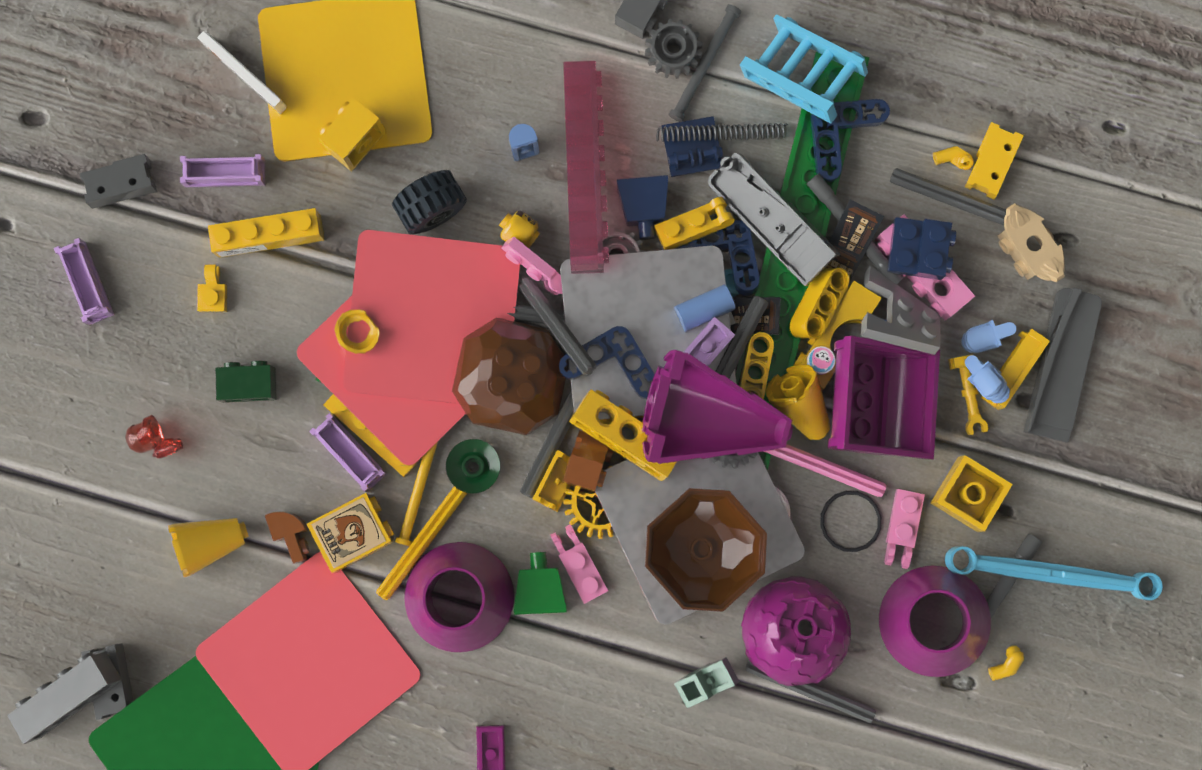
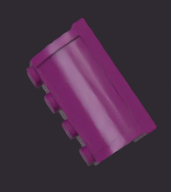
(884, 399)

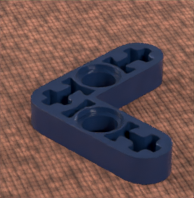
(841, 123)
(735, 246)
(611, 350)

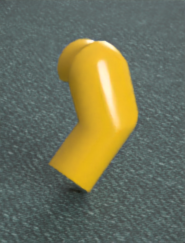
(954, 155)
(1010, 666)

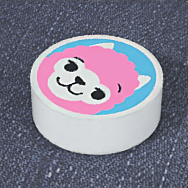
(821, 360)

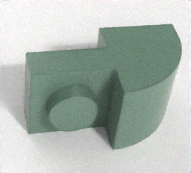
(706, 682)

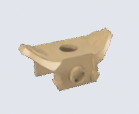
(1045, 263)

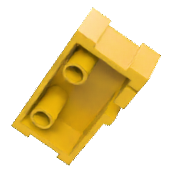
(993, 160)

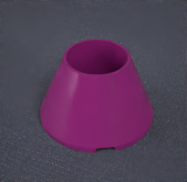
(496, 597)
(895, 621)

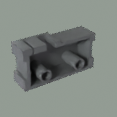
(118, 181)
(119, 695)

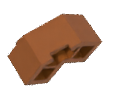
(587, 463)

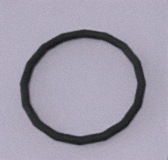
(823, 520)

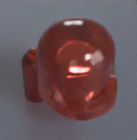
(148, 436)

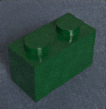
(245, 383)

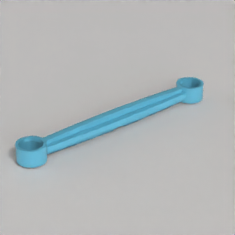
(1054, 573)

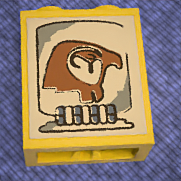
(351, 532)

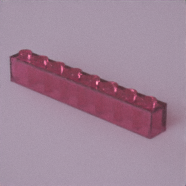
(583, 167)

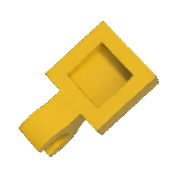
(212, 295)

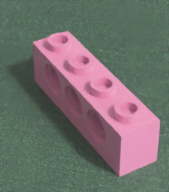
(956, 291)

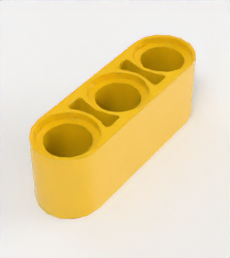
(819, 303)
(761, 360)

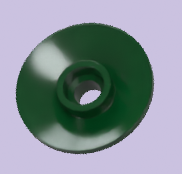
(466, 453)

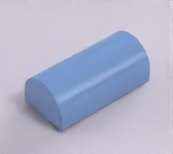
(523, 142)
(705, 307)

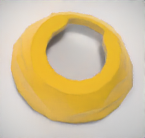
(355, 316)

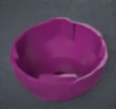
(773, 633)

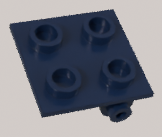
(692, 156)

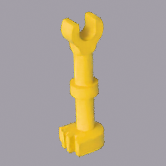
(969, 393)

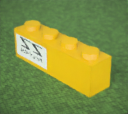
(266, 233)

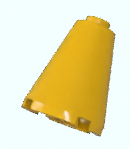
(801, 399)
(205, 542)

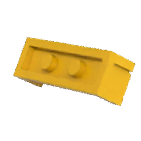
(1020, 362)

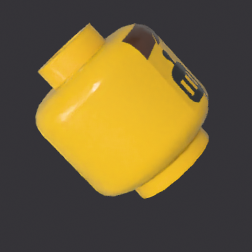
(521, 227)

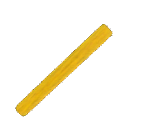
(420, 543)

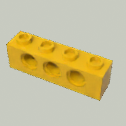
(611, 434)

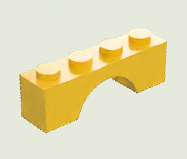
(851, 309)

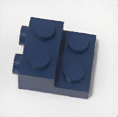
(921, 248)

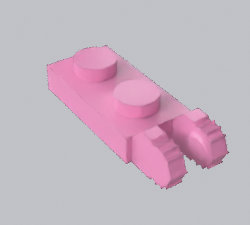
(535, 266)
(903, 525)
(580, 567)

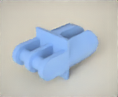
(986, 336)
(987, 380)

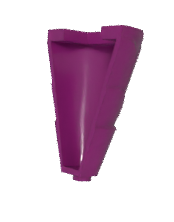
(706, 415)

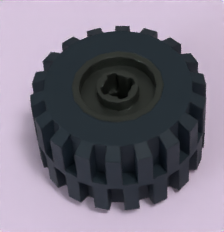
(429, 202)

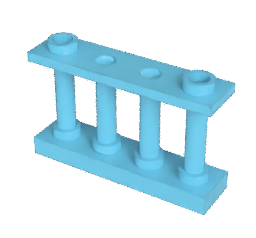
(801, 93)

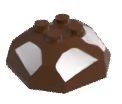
(510, 376)
(705, 549)

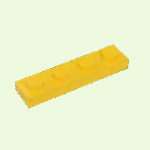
(337, 408)

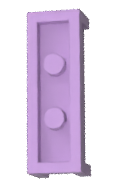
(223, 171)
(85, 281)
(710, 342)
(349, 452)

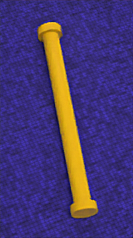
(416, 496)

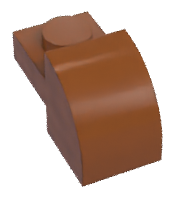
(288, 528)

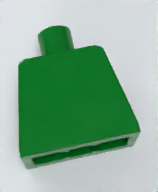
(539, 588)

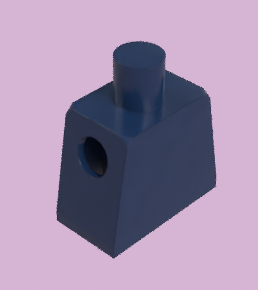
(643, 202)

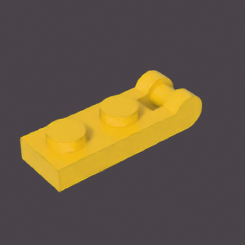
(694, 224)

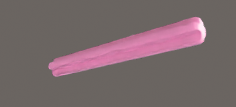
(830, 470)

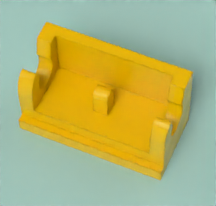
(551, 489)

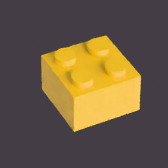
(352, 134)
(971, 493)

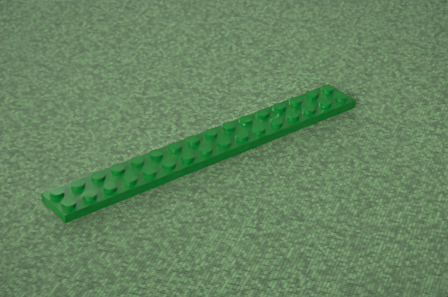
(774, 276)

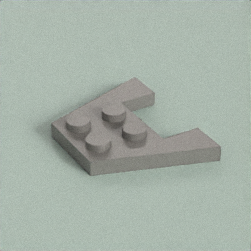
(908, 319)

